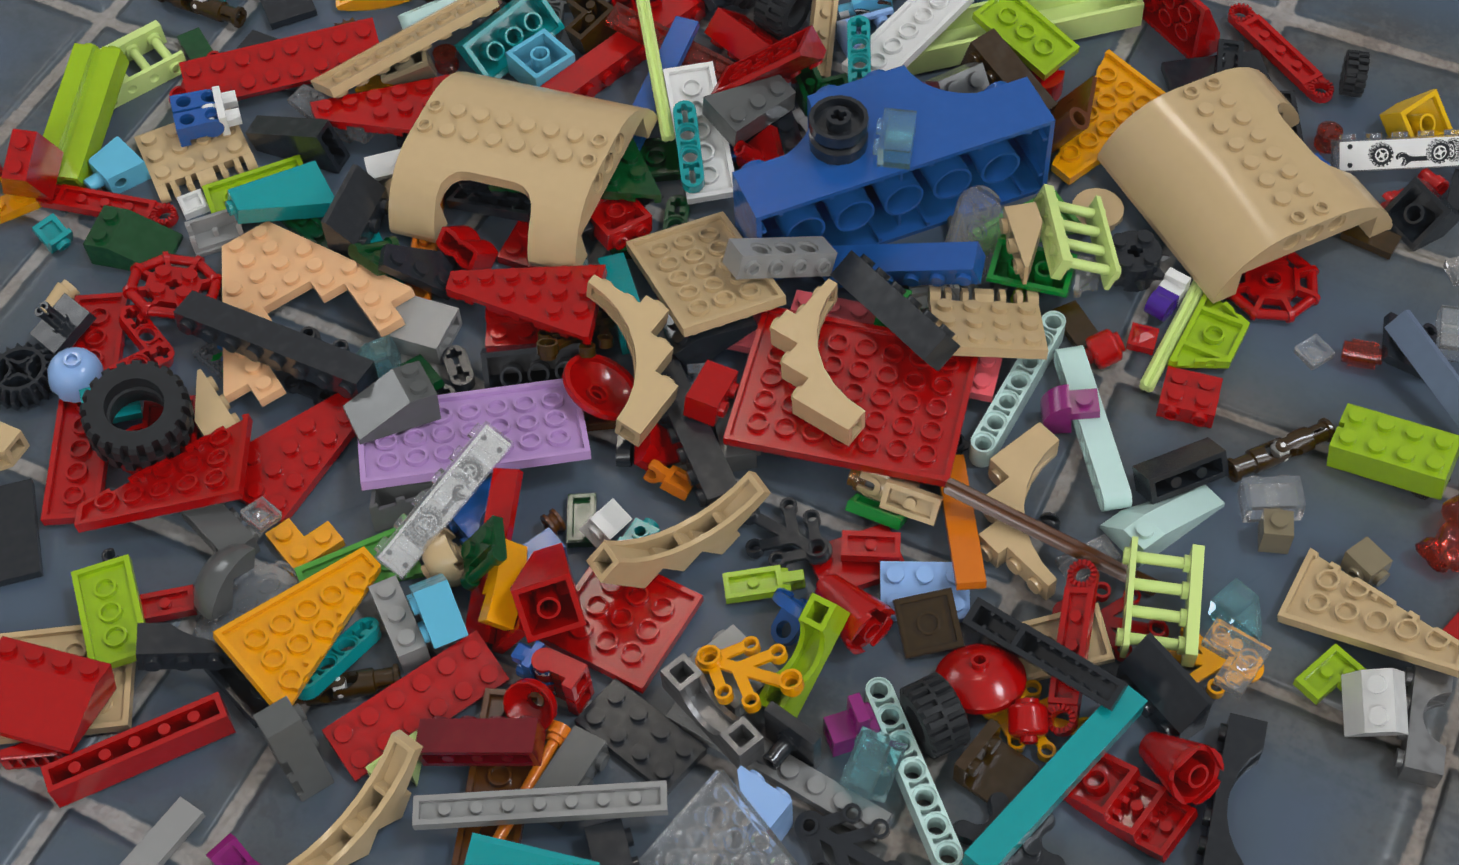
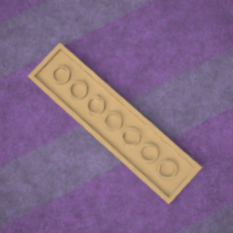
(401, 46)

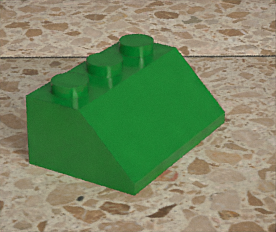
(1039, 280)

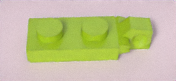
(760, 583)

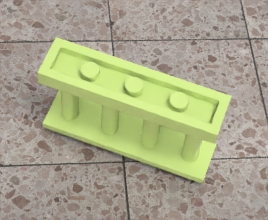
(134, 46)
(1058, 245)
(1189, 591)

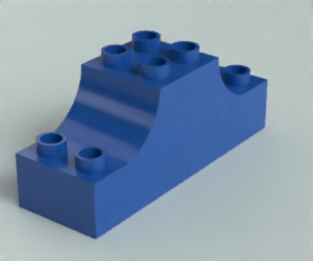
(960, 142)

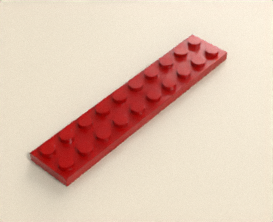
(74, 467)

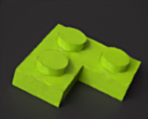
(1326, 673)

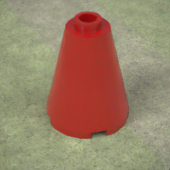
(868, 616)
(1182, 766)

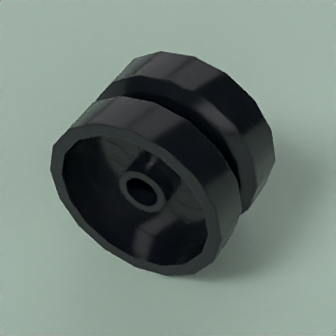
(838, 130)

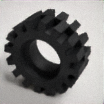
(1354, 73)

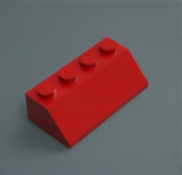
(738, 34)

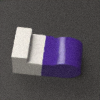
(1168, 295)

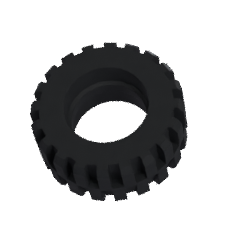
(133, 384)

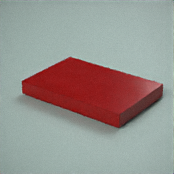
(858, 573)

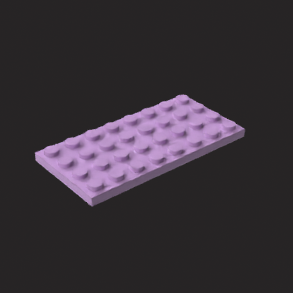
(533, 415)

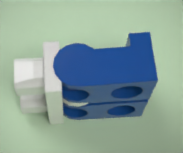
(204, 114)

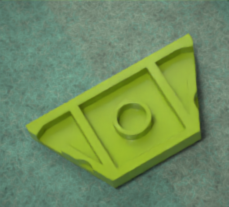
(1210, 337)

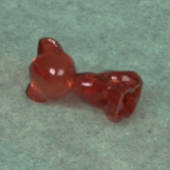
(1443, 549)

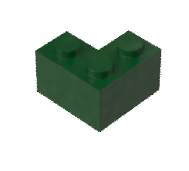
(811, 81)

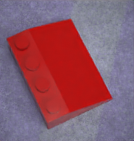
(1184, 25)
(781, 58)
(50, 694)

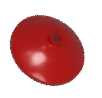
(598, 385)
(984, 677)

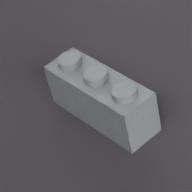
(399, 624)

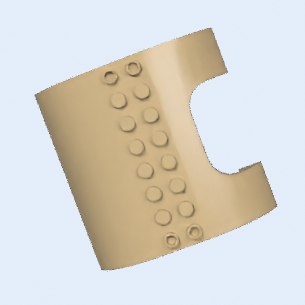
(518, 138)
(1232, 178)

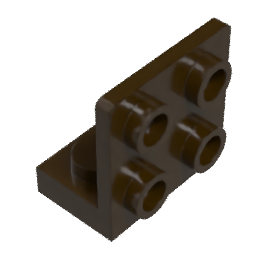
(993, 766)

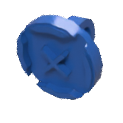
(790, 612)

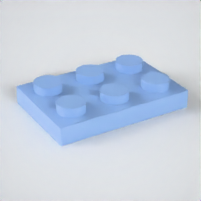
(912, 578)

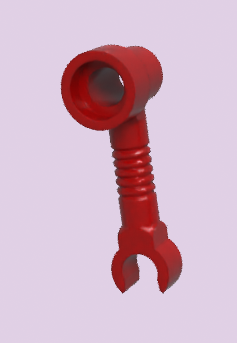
(1438, 182)

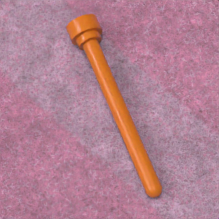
(555, 737)

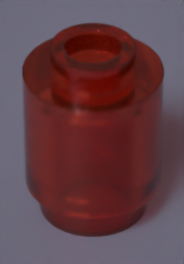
(1361, 353)

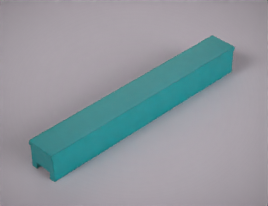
(1054, 782)

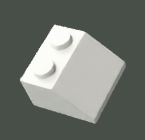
(1374, 703)

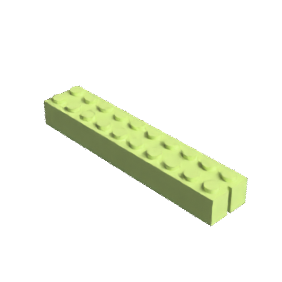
(1073, 17)

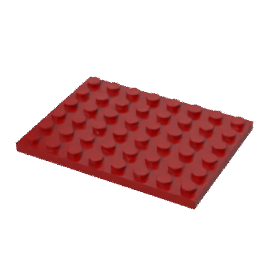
(909, 406)

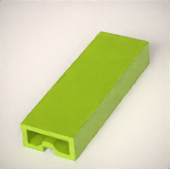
(85, 107)

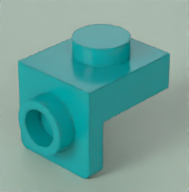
(53, 234)

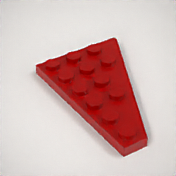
(379, 110)
(542, 295)
(296, 455)
(202, 476)

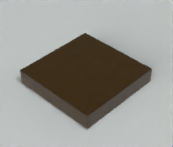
(928, 623)

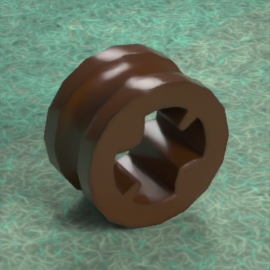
(553, 521)

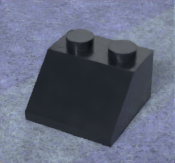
(1421, 214)

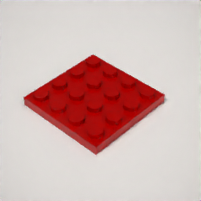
(628, 627)

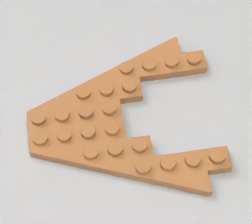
(277, 266)

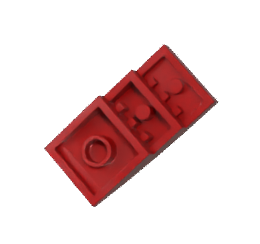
(1132, 807)

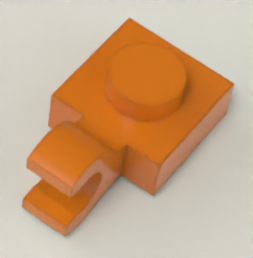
(673, 479)

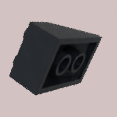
(708, 343)

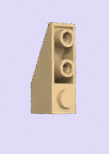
(1023, 232)
(211, 409)

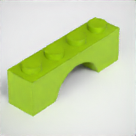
(819, 630)

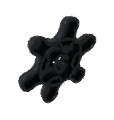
(1029, 853)

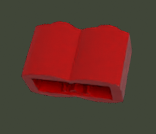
(467, 247)

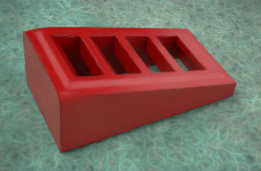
(27, 756)

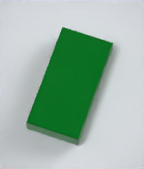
(870, 509)

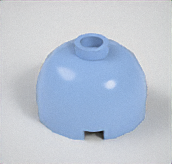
(72, 371)

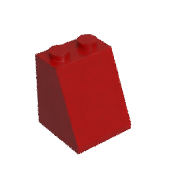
(31, 166)
(547, 595)

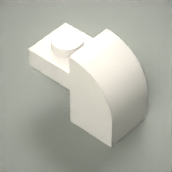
(605, 523)

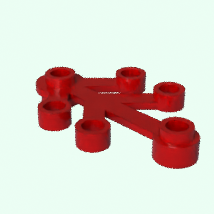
(1113, 622)

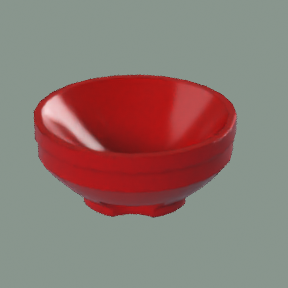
(518, 701)

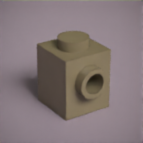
(1275, 530)
(1367, 562)

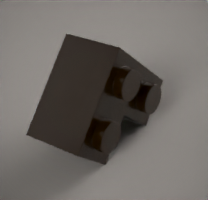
(589, 25)

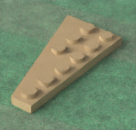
(1358, 614)

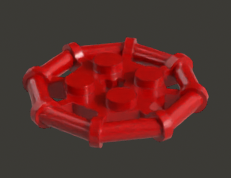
(166, 276)
(1281, 293)

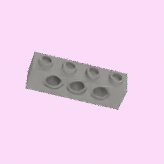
(779, 257)

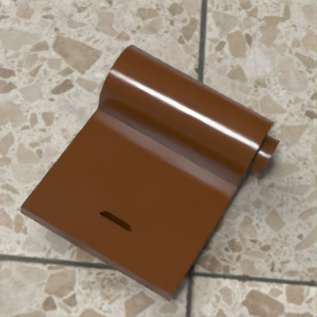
(1073, 113)

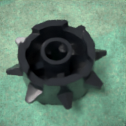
(1139, 259)

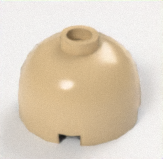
(444, 558)

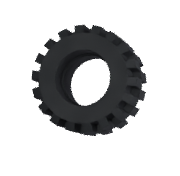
(781, 16)
(935, 715)

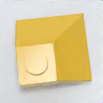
(1417, 114)

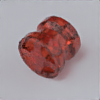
(445, 59)
(1325, 133)

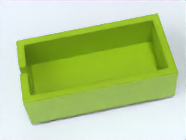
(1394, 451)

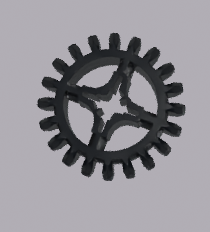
(24, 375)

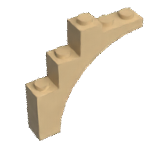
(650, 354)
(815, 396)
(1013, 473)
(711, 530)
(375, 806)

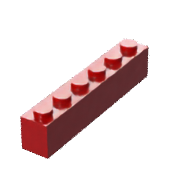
(137, 750)

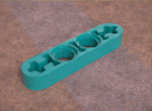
(858, 55)
(688, 146)
(361, 636)

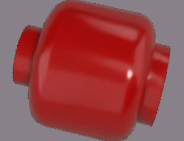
(1104, 348)
(1028, 720)

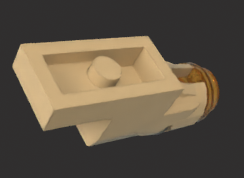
(897, 495)

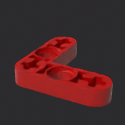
(147, 349)

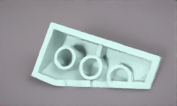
(1162, 522)

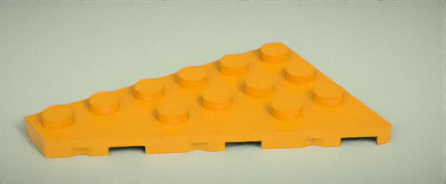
(1117, 96)
(291, 633)

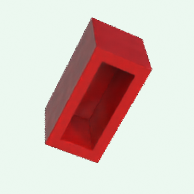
(711, 393)

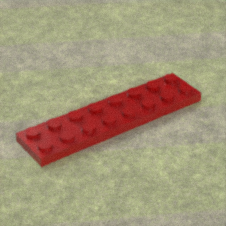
(279, 62)

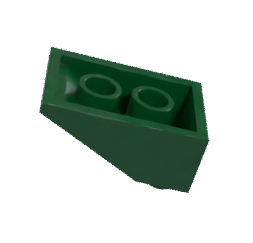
(126, 237)

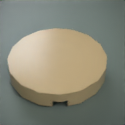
(1111, 203)

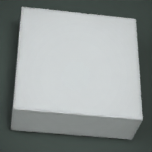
(193, 204)

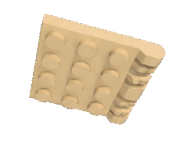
(177, 165)
(991, 326)

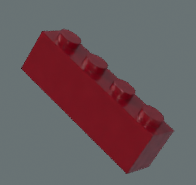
(481, 741)

